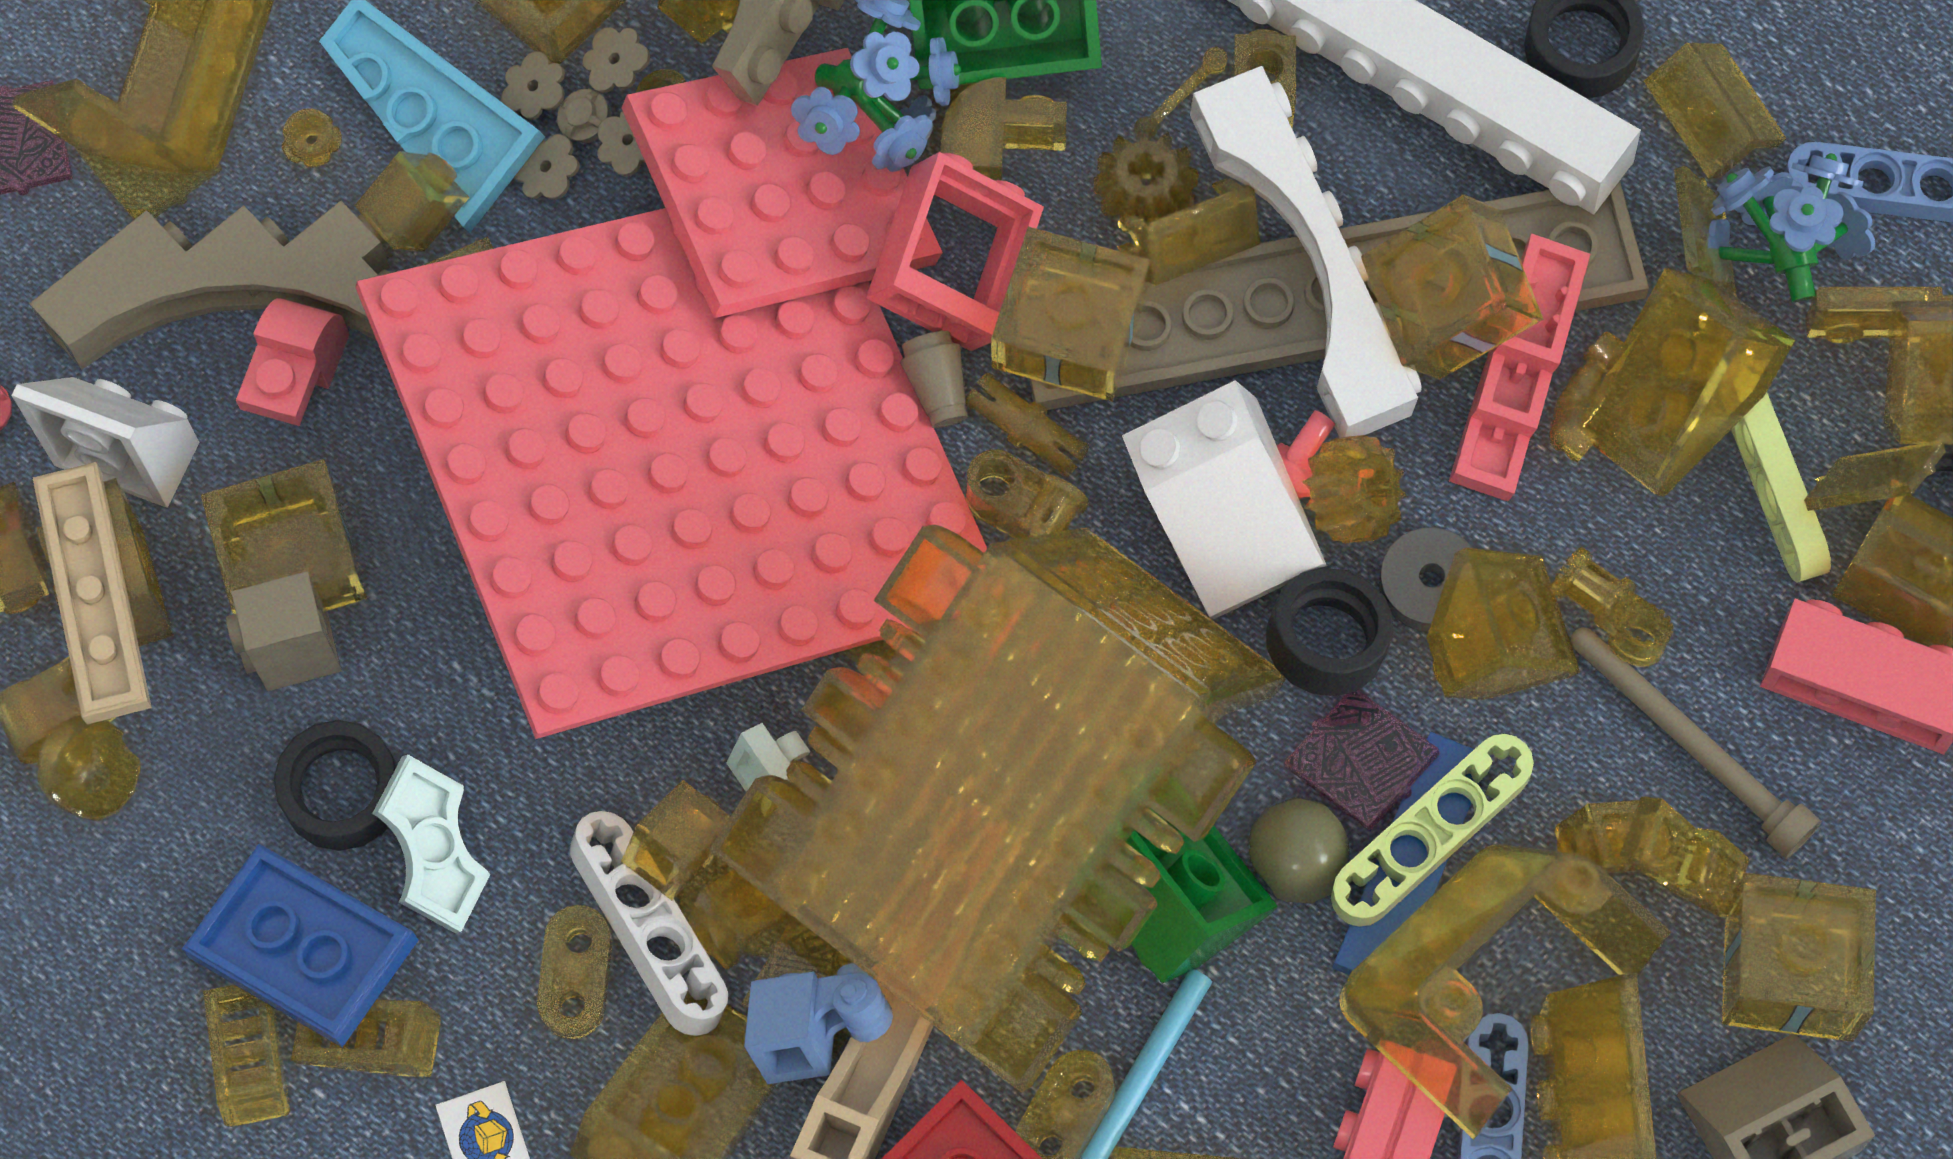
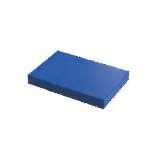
(300, 945)

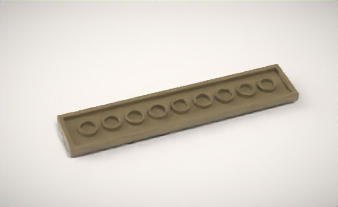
(1270, 310)

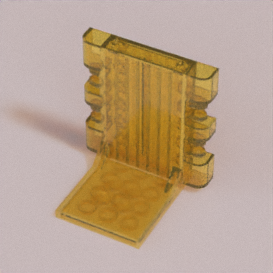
(1002, 781)

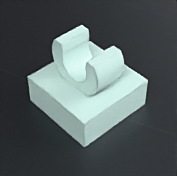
(759, 755)

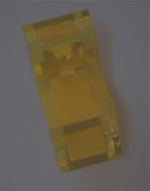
(985, 123)

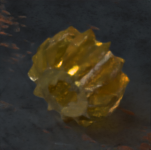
(1122, 175)
(1354, 489)

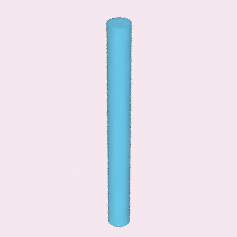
(1148, 1064)

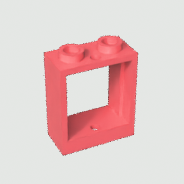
(928, 300)

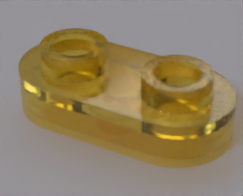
(574, 974)
(1063, 1116)

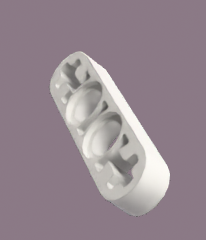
(641, 924)

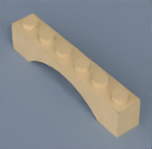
(864, 1090)

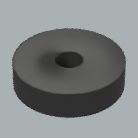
(1408, 558)

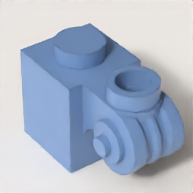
(798, 1014)

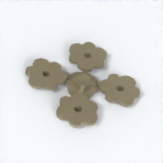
(582, 115)

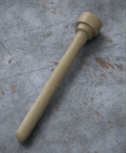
(1783, 821)

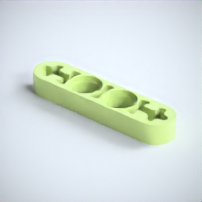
(1781, 492)
(1427, 825)

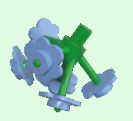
(875, 71)
(1793, 220)

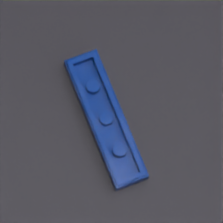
(1408, 852)

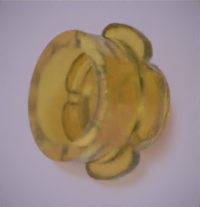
(305, 124)

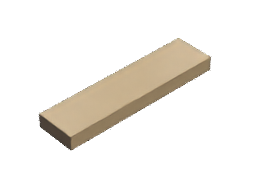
(91, 593)

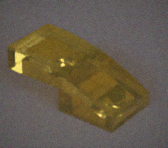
(1682, 858)

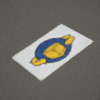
(482, 1125)

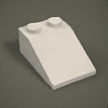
(100, 423)
(1224, 498)

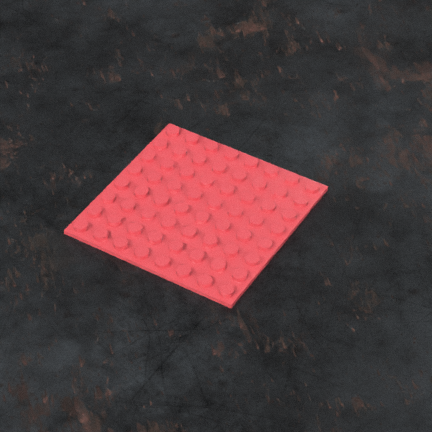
(653, 481)

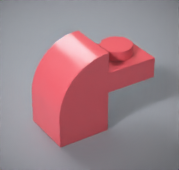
(293, 354)

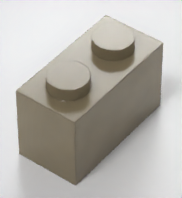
(283, 631)

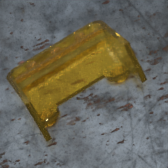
(176, 92)
(1423, 1009)

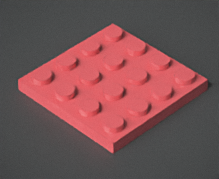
(756, 201)

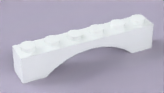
(1252, 142)

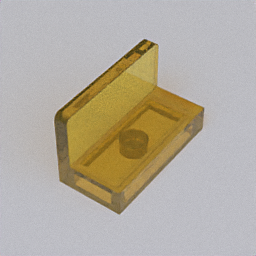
(1713, 107)

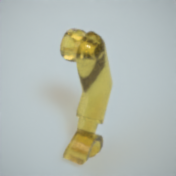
(1578, 394)

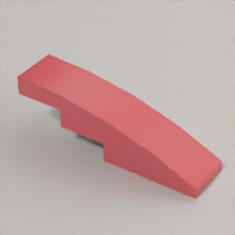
(1519, 374)

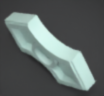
(423, 815)

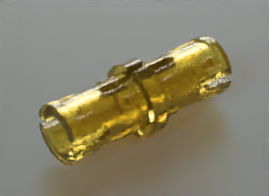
(1027, 424)

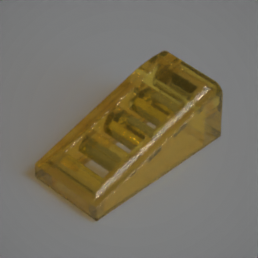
(406, 1048)
(253, 1092)

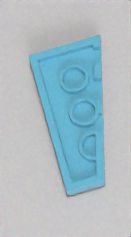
(432, 105)

